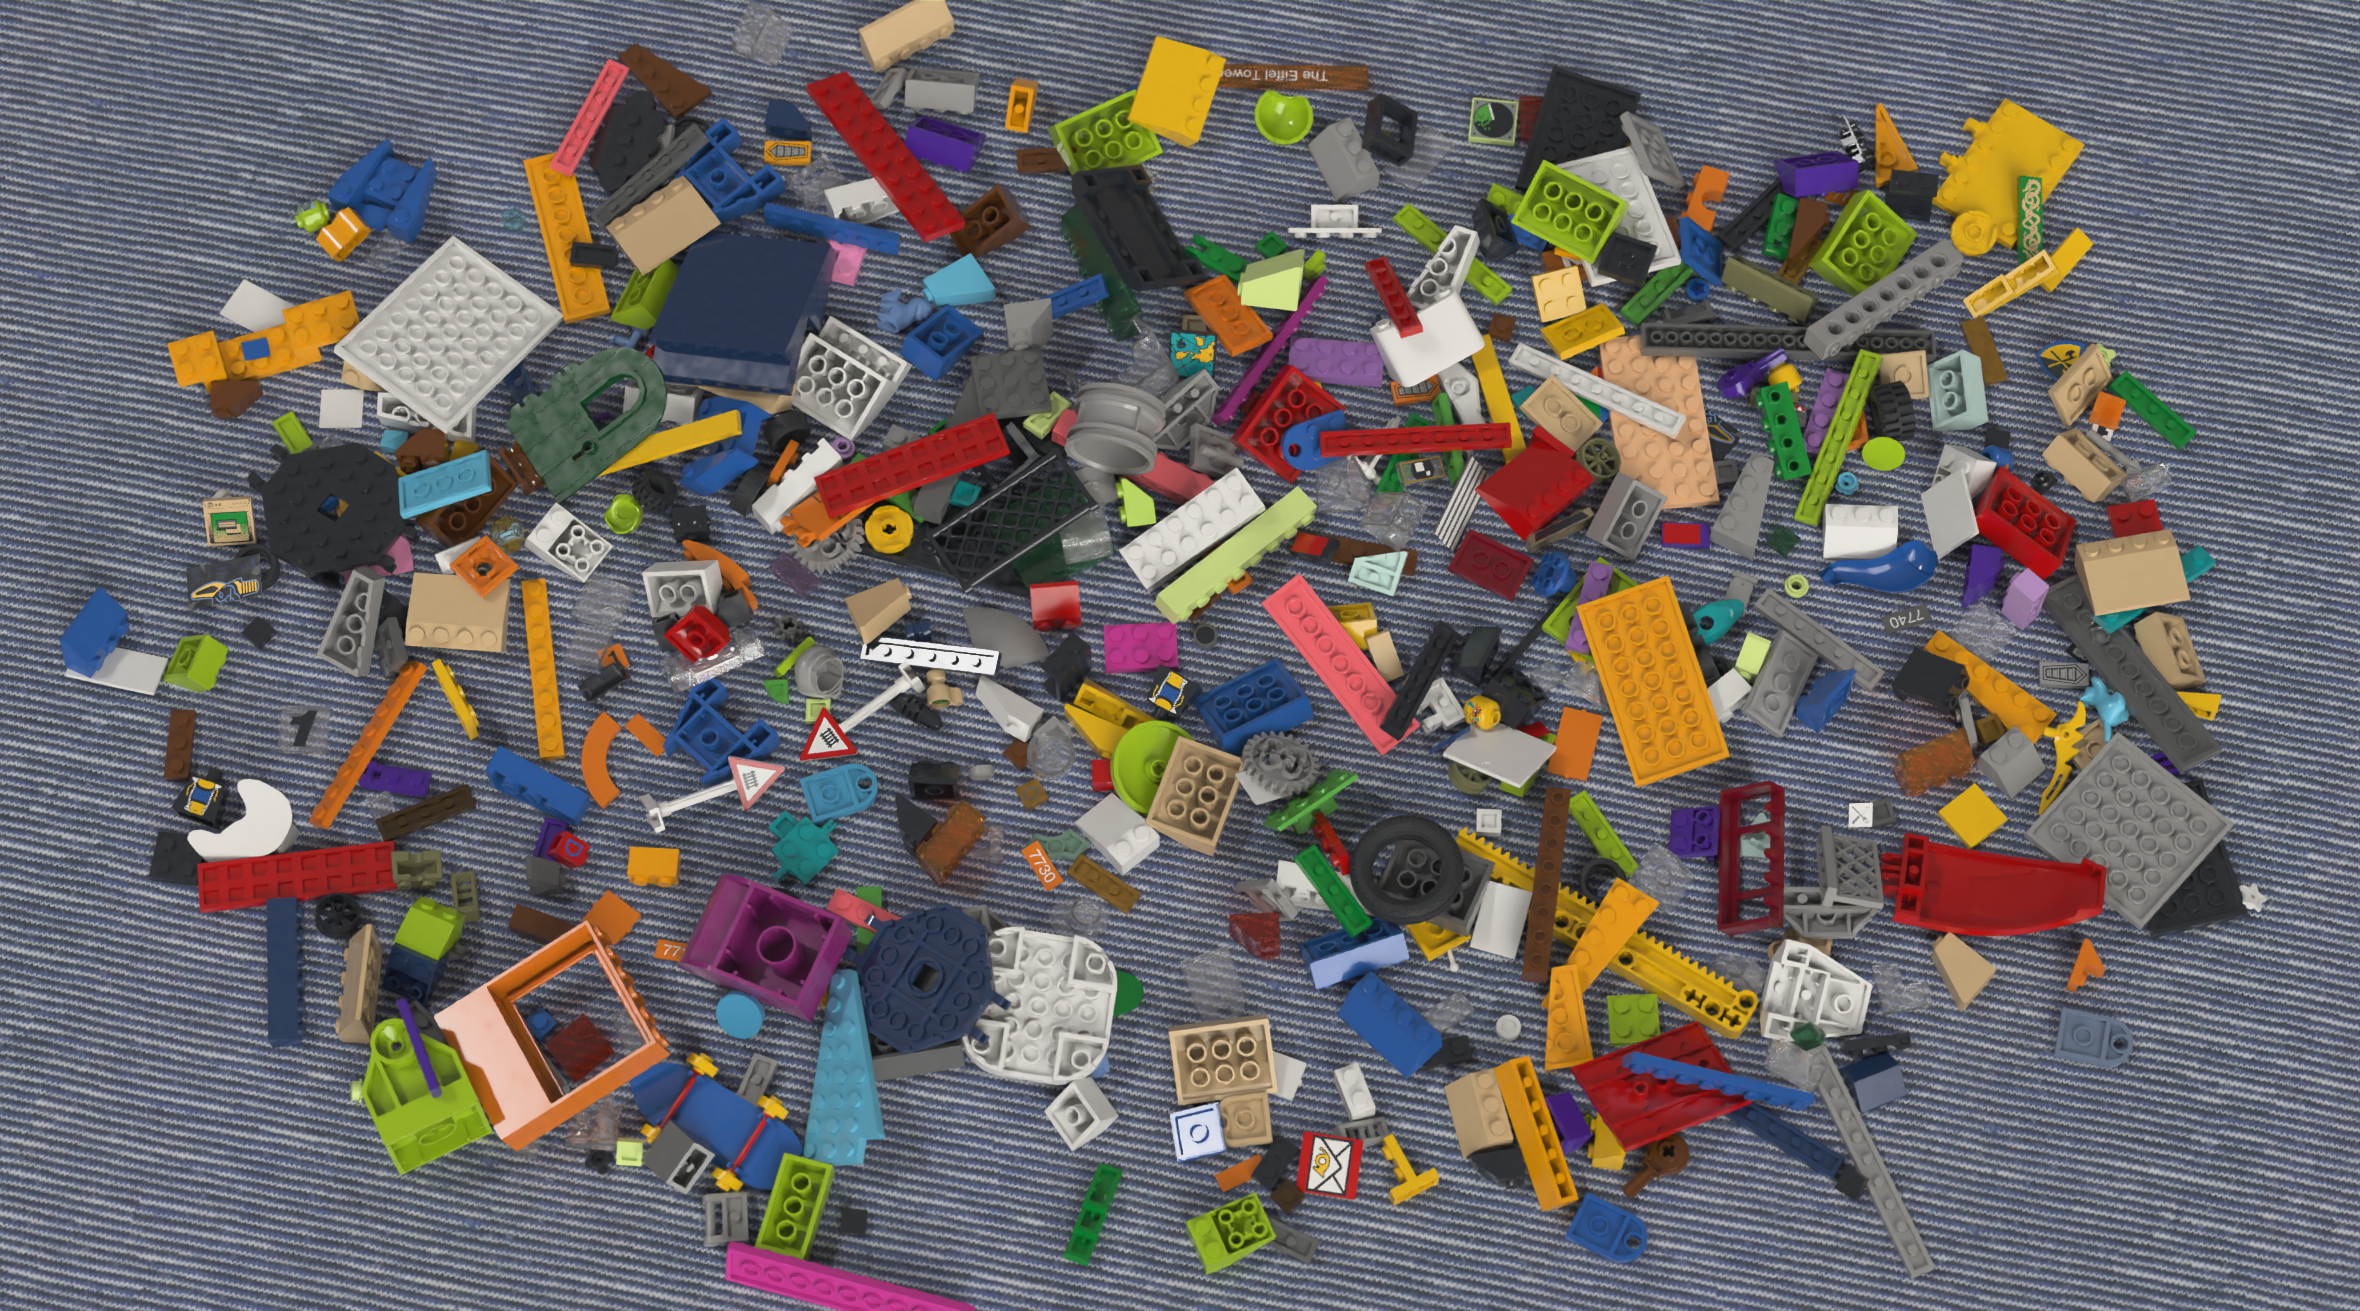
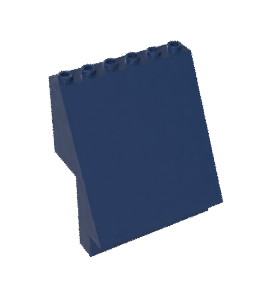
(742, 311)

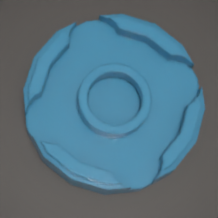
(740, 1014)

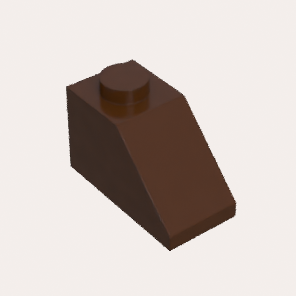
(233, 397)

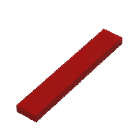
(1393, 297)

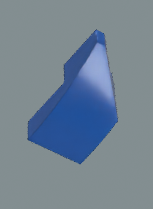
(373, 215)

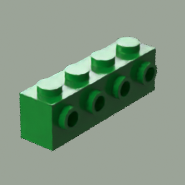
(1783, 431)

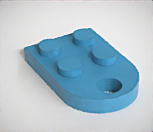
(837, 792)

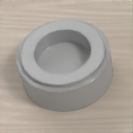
(981, 772)

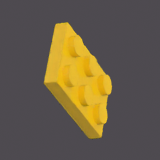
(1582, 331)
(456, 698)

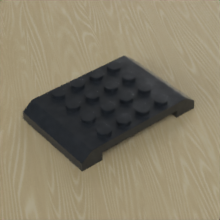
(1134, 228)

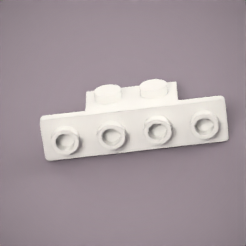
(1334, 219)

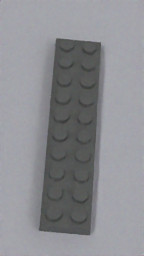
(2134, 677)

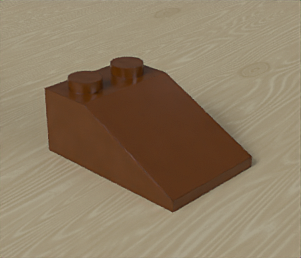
(990, 223)

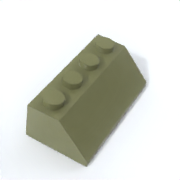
(1769, 288)

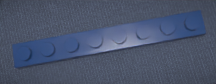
(1712, 1079)

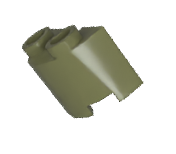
(416, 869)

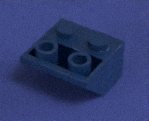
(413, 973)

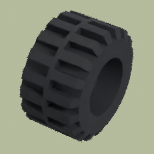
(1892, 411)

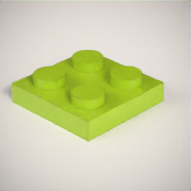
(1632, 1018)

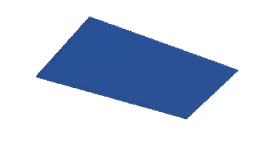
(1447, 741)

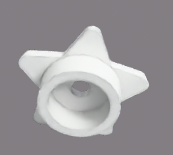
(2251, 897)

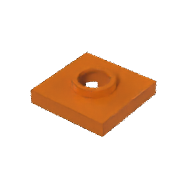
(483, 552)

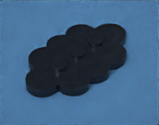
(627, 140)

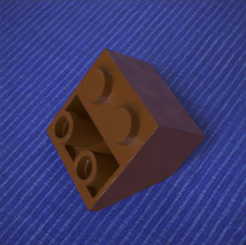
(424, 451)

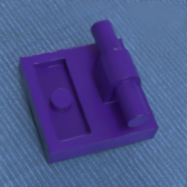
(1695, 832)

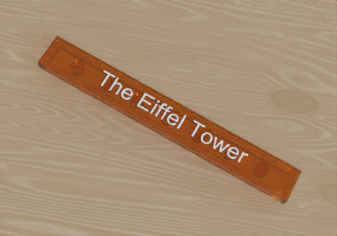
(1294, 77)

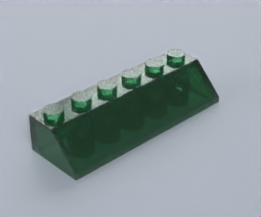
(1093, 260)

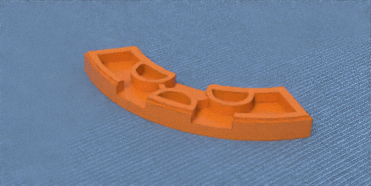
(594, 760)

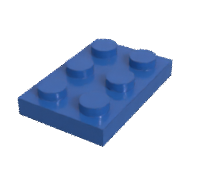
(1701, 251)

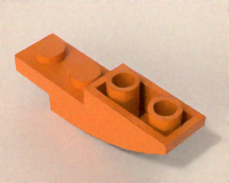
(731, 573)

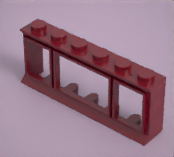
(1729, 858)

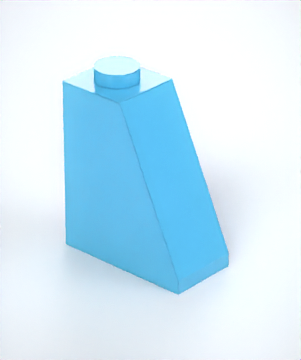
(959, 284)

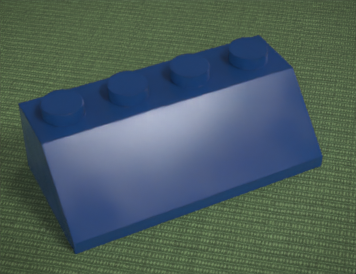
(1342, 958)
(1389, 1025)

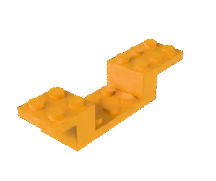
(290, 344)

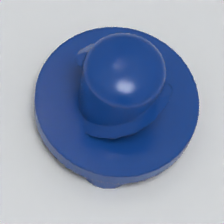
(1554, 575)

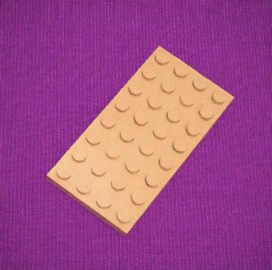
(1671, 466)

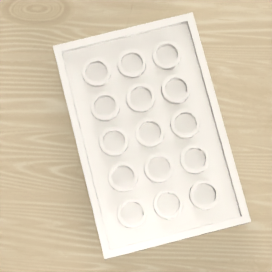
(1621, 176)

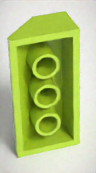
(795, 1206)

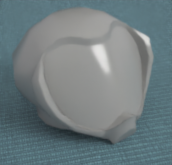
(819, 673)

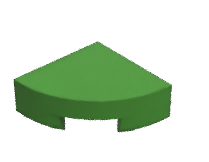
(778, 690)

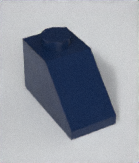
(785, 120)

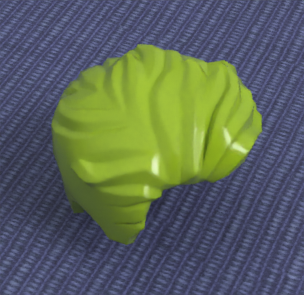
(624, 514)

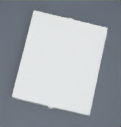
(1501, 753)

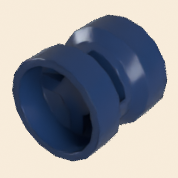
(918, 631)

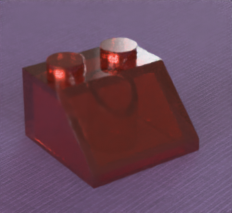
(1257, 933)

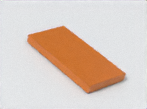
(1222, 312)

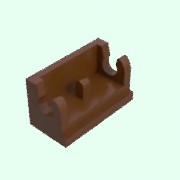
(520, 468)

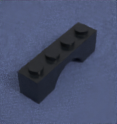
(732, 611)

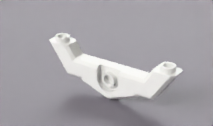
(1463, 395)

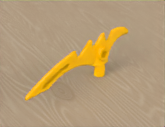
(2064, 737)

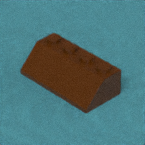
(464, 518)

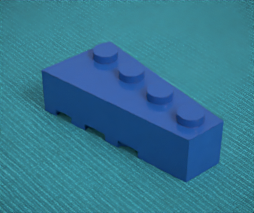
(537, 787)

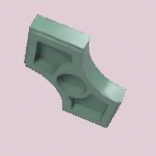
(1065, 846)

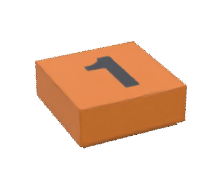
(614, 654)

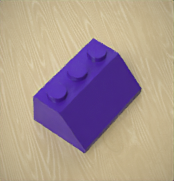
(944, 143)
(1817, 174)

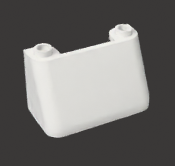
(1446, 340)

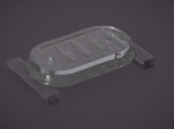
(386, 808)
(627, 1031)

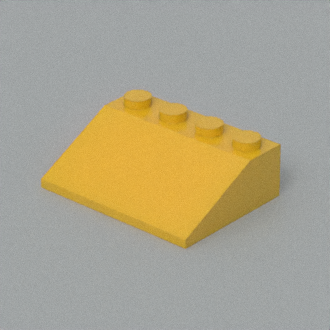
(1176, 90)

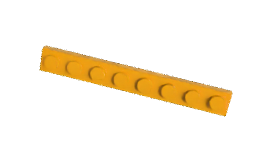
(543, 669)

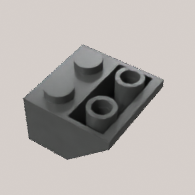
(678, 1156)

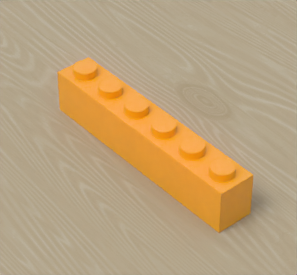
(1536, 1133)

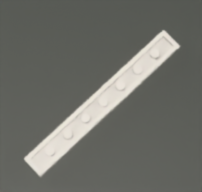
(1598, 390)

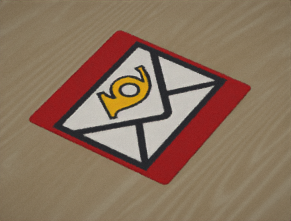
(1329, 1165)

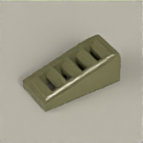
(470, 909)

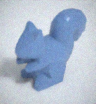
(897, 315)

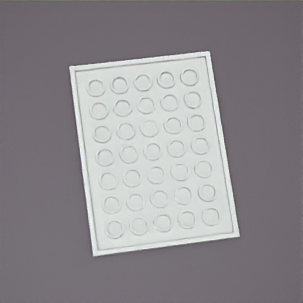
(448, 334)

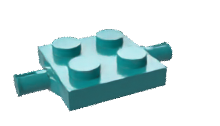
(804, 851)

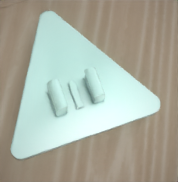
(1754, 844)

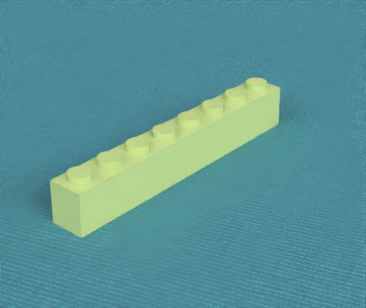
(1235, 556)

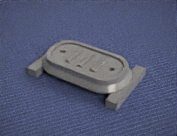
(1741, 588)

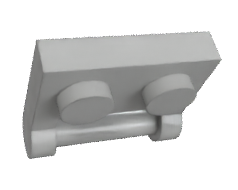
(734, 1218)

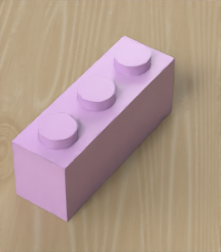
(2024, 598)

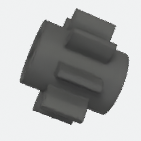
(791, 633)

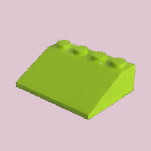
(1104, 137)
(1570, 212)
(1862, 245)

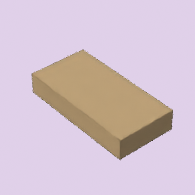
(1384, 655)

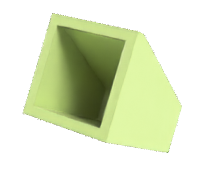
(1273, 282)

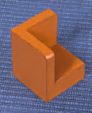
(2107, 410)

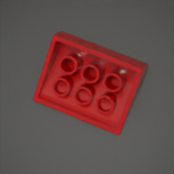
(1285, 402)
(1534, 488)
(2024, 523)

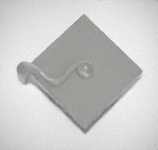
(1098, 484)

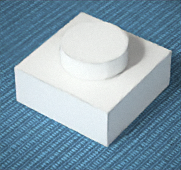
(1488, 822)

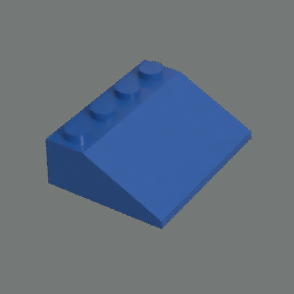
(1253, 704)

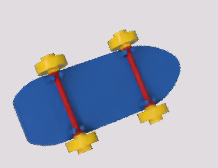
(744, 1138)

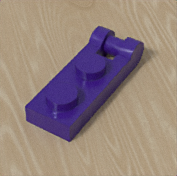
(396, 779)

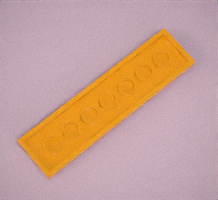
(561, 224)

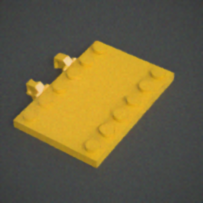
(2003, 149)

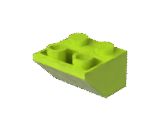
(1137, 505)

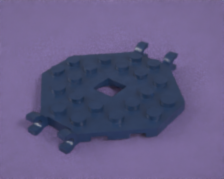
(895, 956)

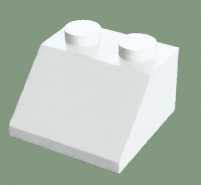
(1081, 1112)

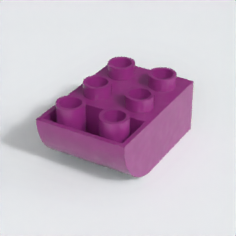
(766, 945)

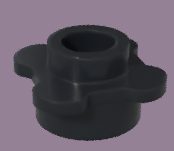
(601, 1167)

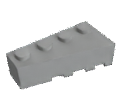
(354, 623)

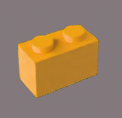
(654, 866)

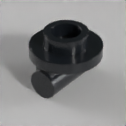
(2043, 482)

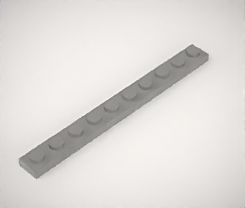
(1869, 1163)

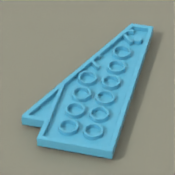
(844, 1092)

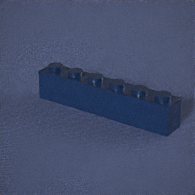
(284, 972)

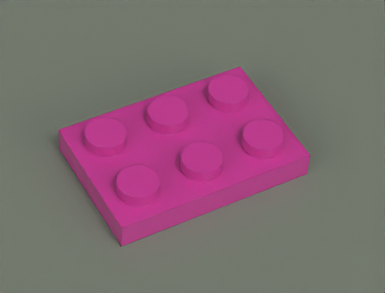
(1140, 647)

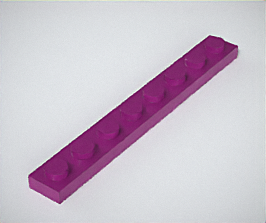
(1265, 359)

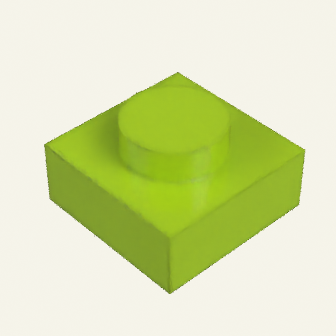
(1315, 265)

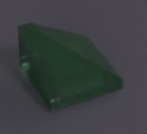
(1808, 1036)

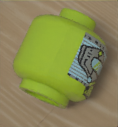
(312, 215)

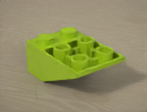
(1229, 1232)

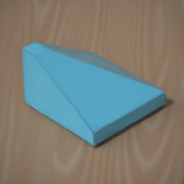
(393, 440)

